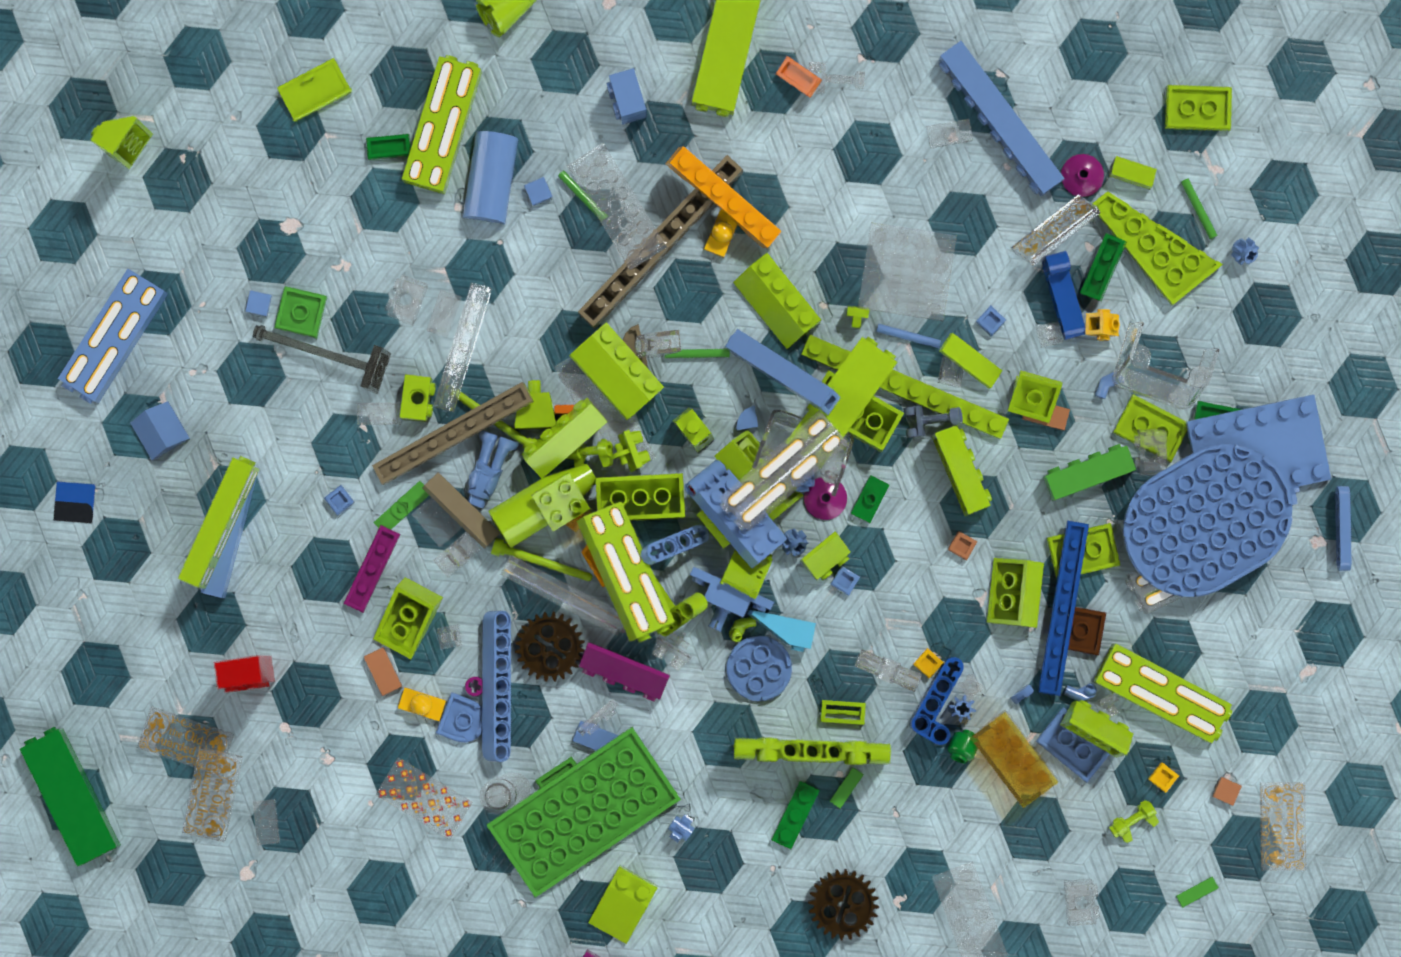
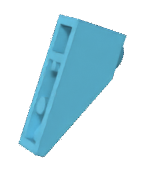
(789, 630)

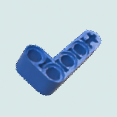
(1063, 294)
(940, 697)

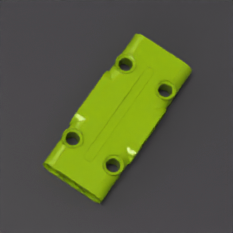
(850, 752)

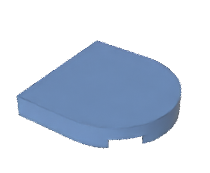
(461, 719)

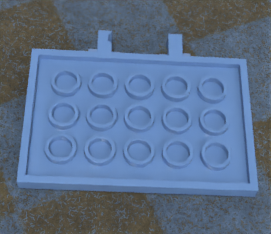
(1281, 431)

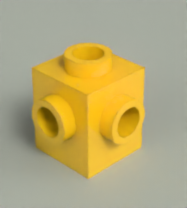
(1102, 324)

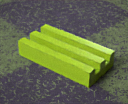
(844, 712)

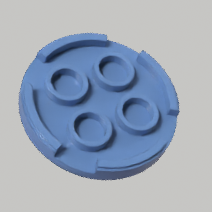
(759, 668)

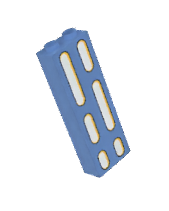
(112, 337)

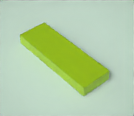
(970, 360)

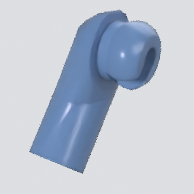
(1104, 385)
(1084, 693)

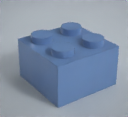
(627, 95)

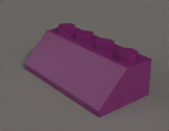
(624, 671)

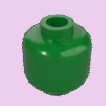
(962, 747)

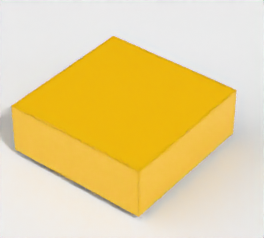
(928, 663)
(1163, 777)

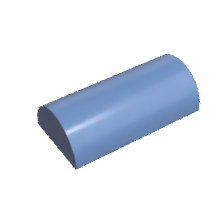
(490, 177)

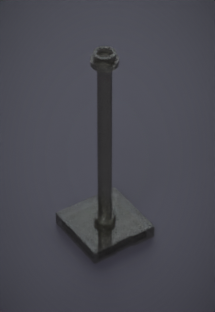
(373, 369)

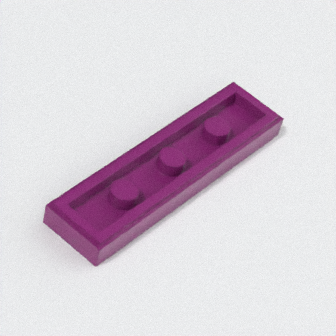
(372, 569)

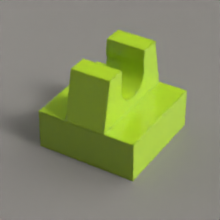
(857, 315)

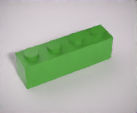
(1089, 473)

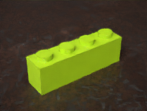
(564, 437)

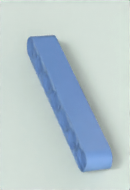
(501, 695)

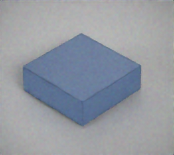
(538, 191)
(258, 303)
(990, 320)
(339, 500)
(845, 580)

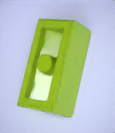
(1133, 172)

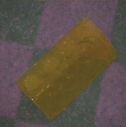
(1014, 758)

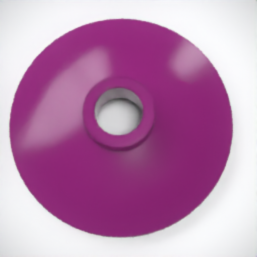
(1075, 183)
(821, 509)

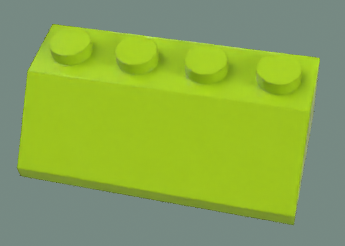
(122, 139)
(777, 301)
(616, 371)
(874, 423)
(739, 459)
(961, 470)
(644, 495)

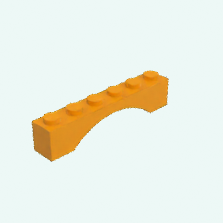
(727, 199)

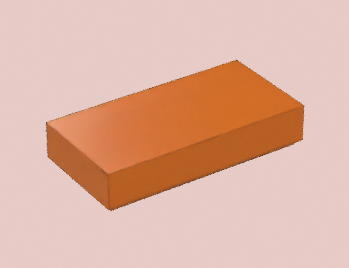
(798, 76)

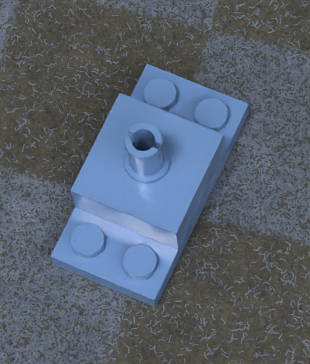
(726, 598)

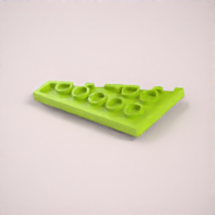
(1162, 255)

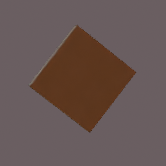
(1087, 631)

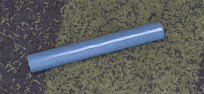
(908, 335)

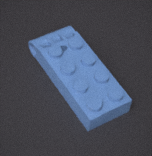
(752, 545)

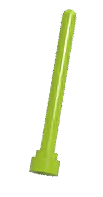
(501, 424)
(501, 548)

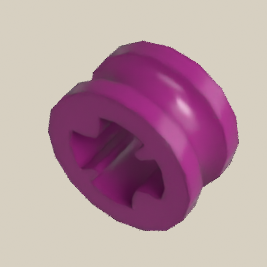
(469, 689)

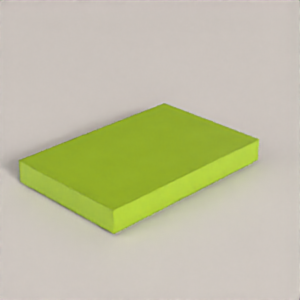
(1198, 107)
(1142, 416)
(1099, 549)

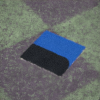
(74, 502)

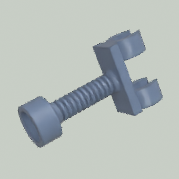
(954, 416)

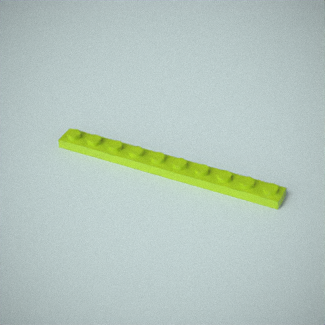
(913, 390)

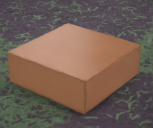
(962, 545)
(1226, 791)

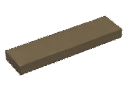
(461, 510)

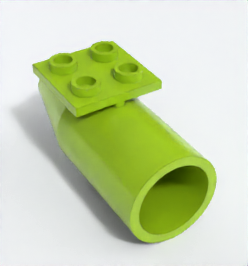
(546, 502)

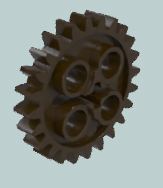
(537, 663)
(824, 898)

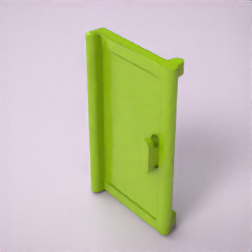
(308, 94)
(743, 577)

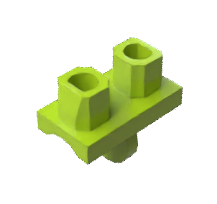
(627, 450)

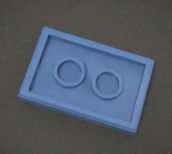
(1070, 749)

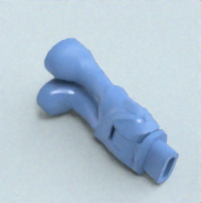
(484, 478)

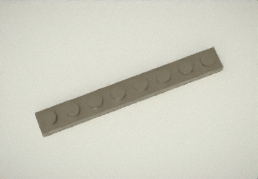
(453, 433)

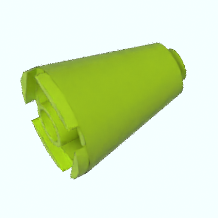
(502, 13)

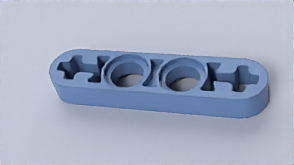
(1343, 528)
(675, 545)

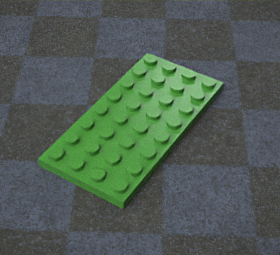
(583, 811)

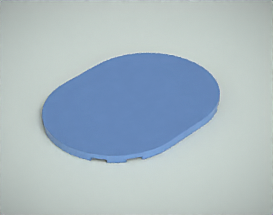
(1207, 520)

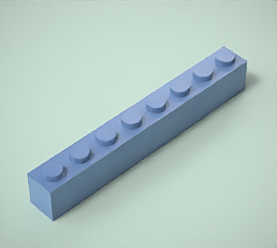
(1000, 118)

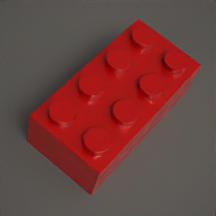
(244, 673)

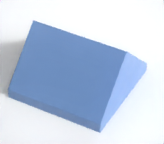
(159, 430)

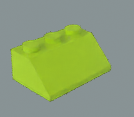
(1015, 592)
(1097, 728)

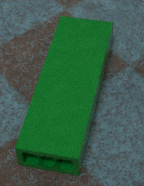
(69, 796)

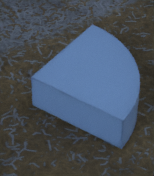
(747, 419)
(1021, 694)

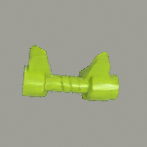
(603, 449)
(1121, 826)

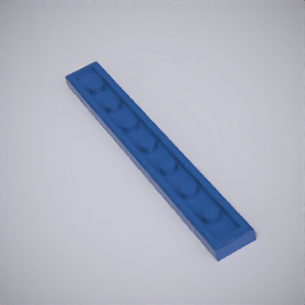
(1063, 608)

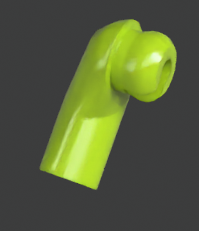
(739, 627)

